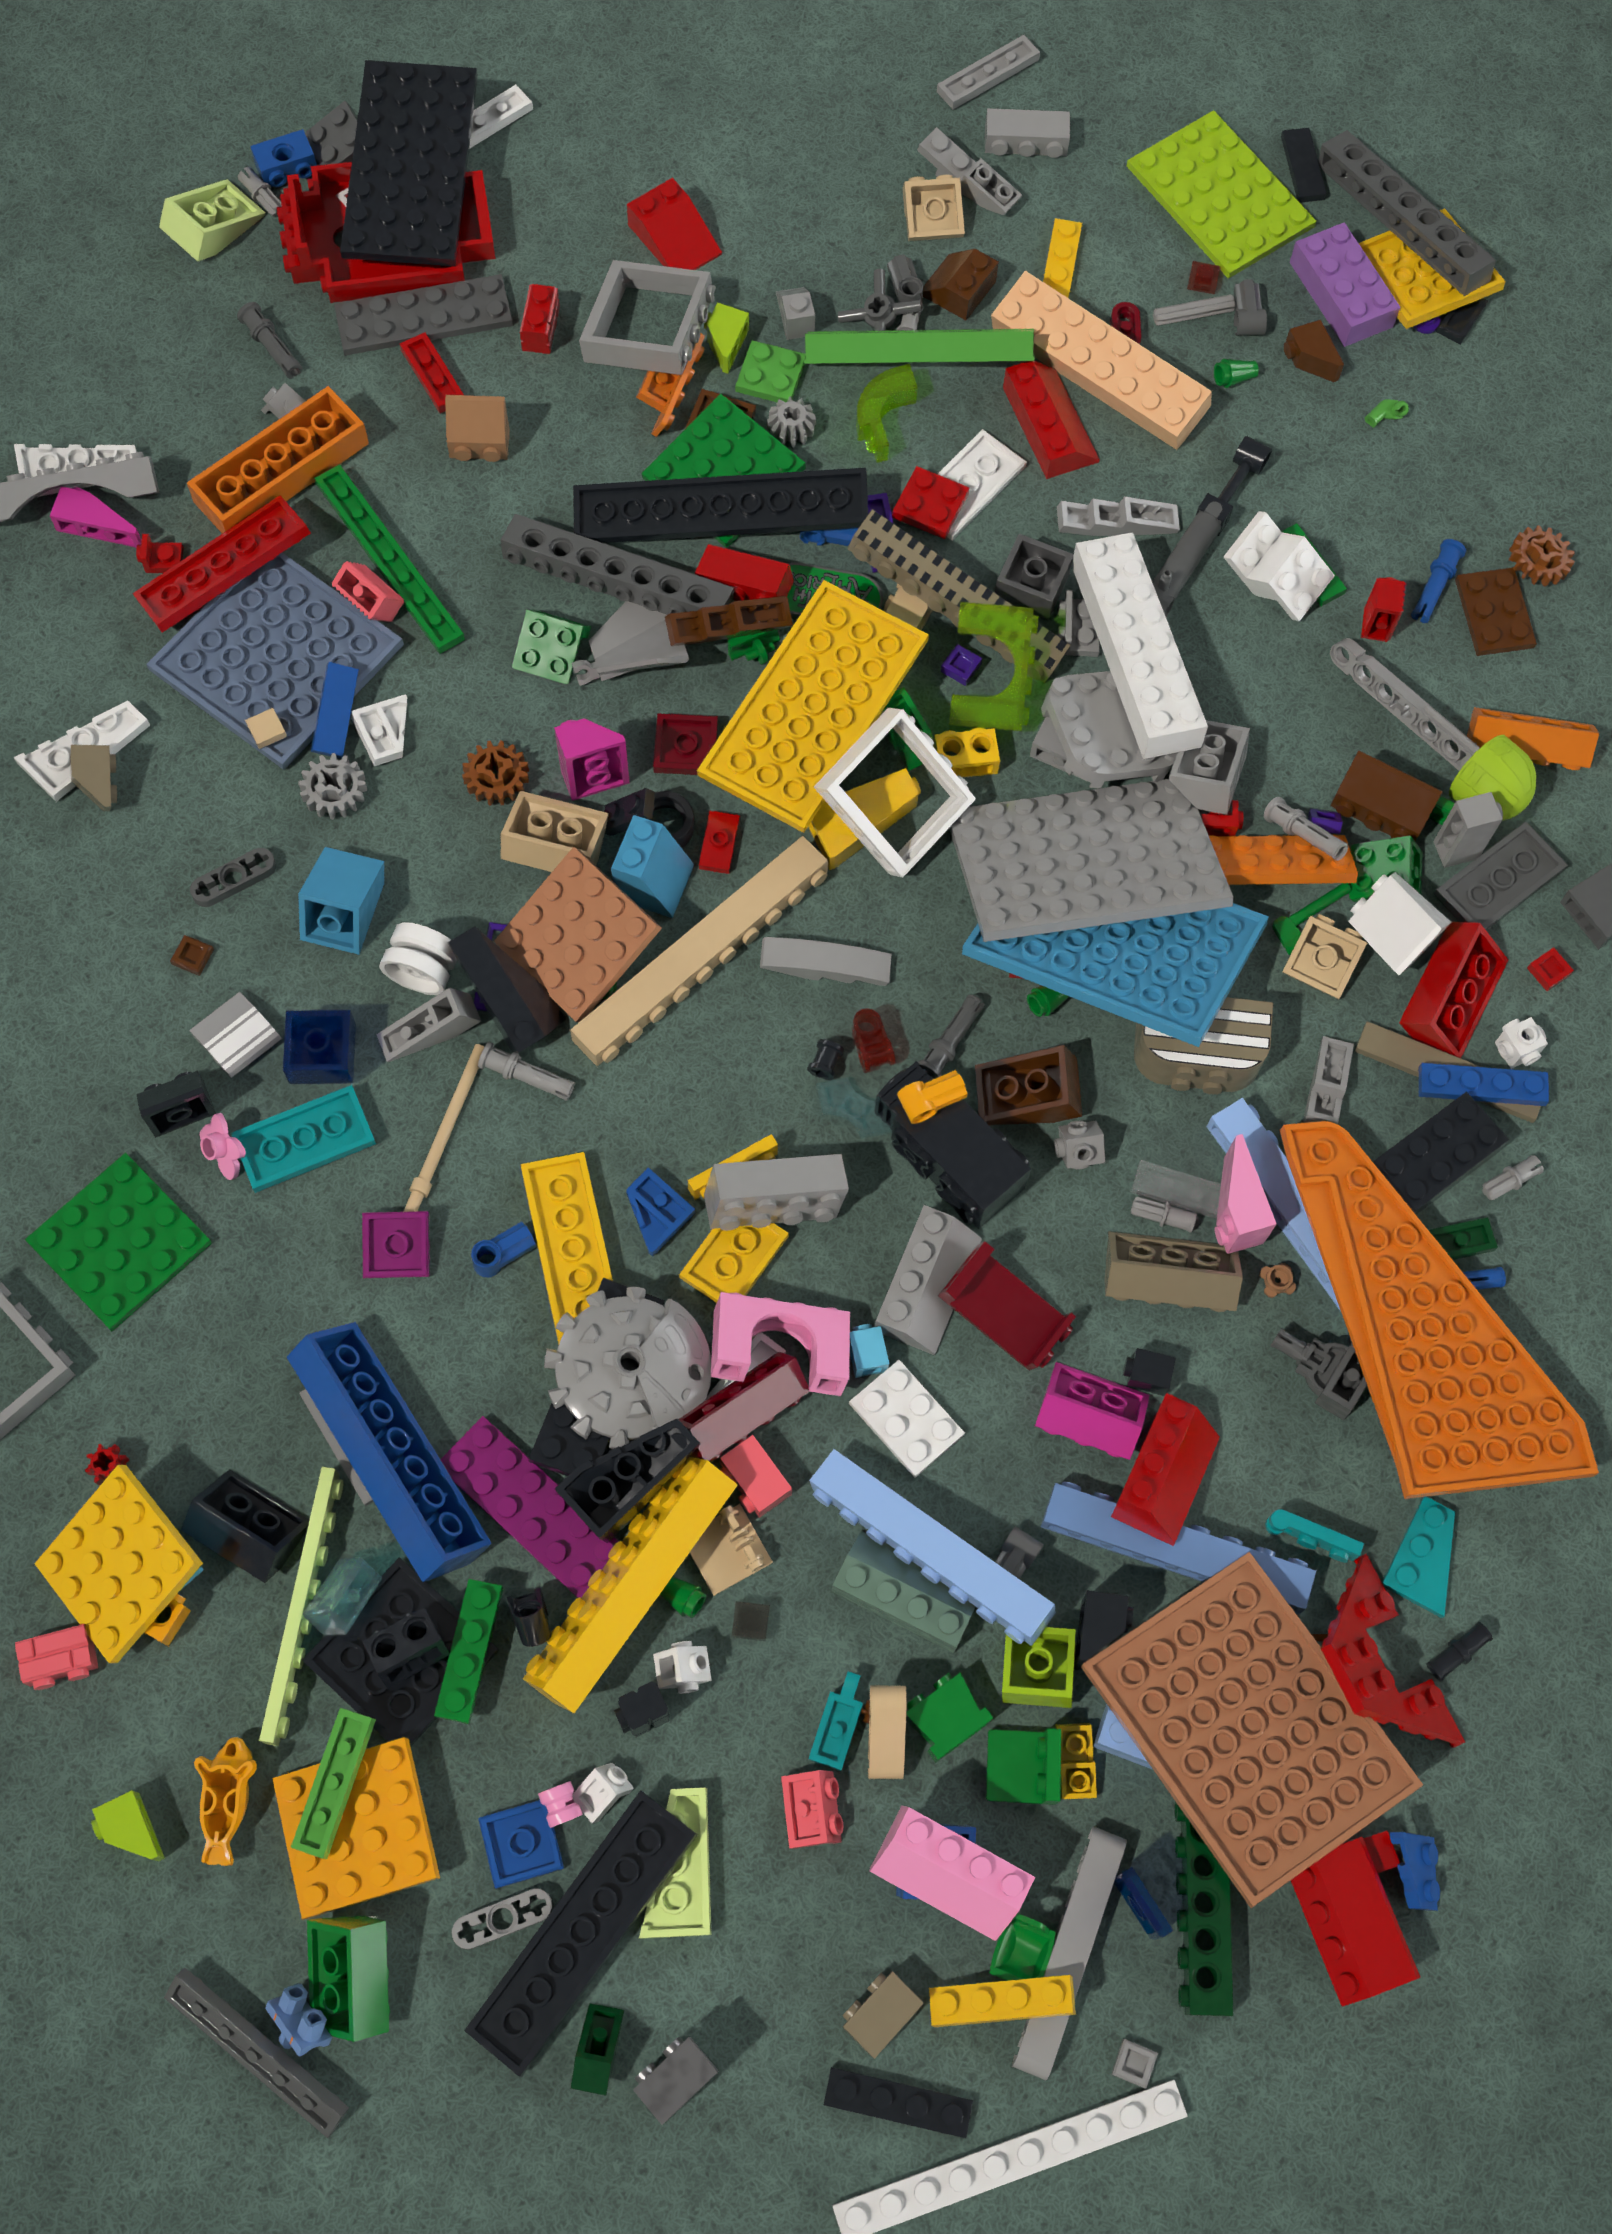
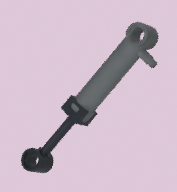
(1208, 523)

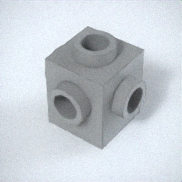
(1080, 1144)

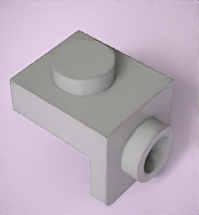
(281, 401)

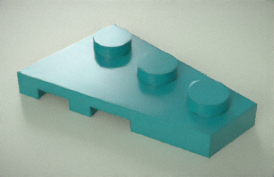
(1423, 1558)

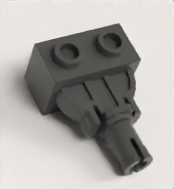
(1329, 1371)

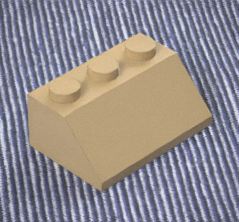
(546, 829)

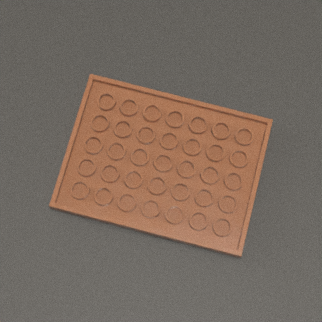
(1250, 1729)

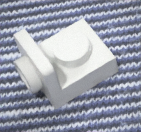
(601, 1791)

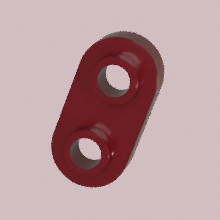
(1129, 328)

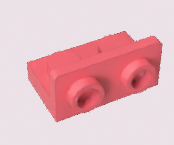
(812, 1809)

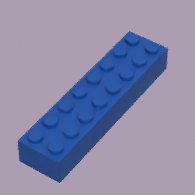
(388, 1451)

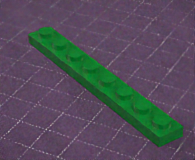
(389, 559)

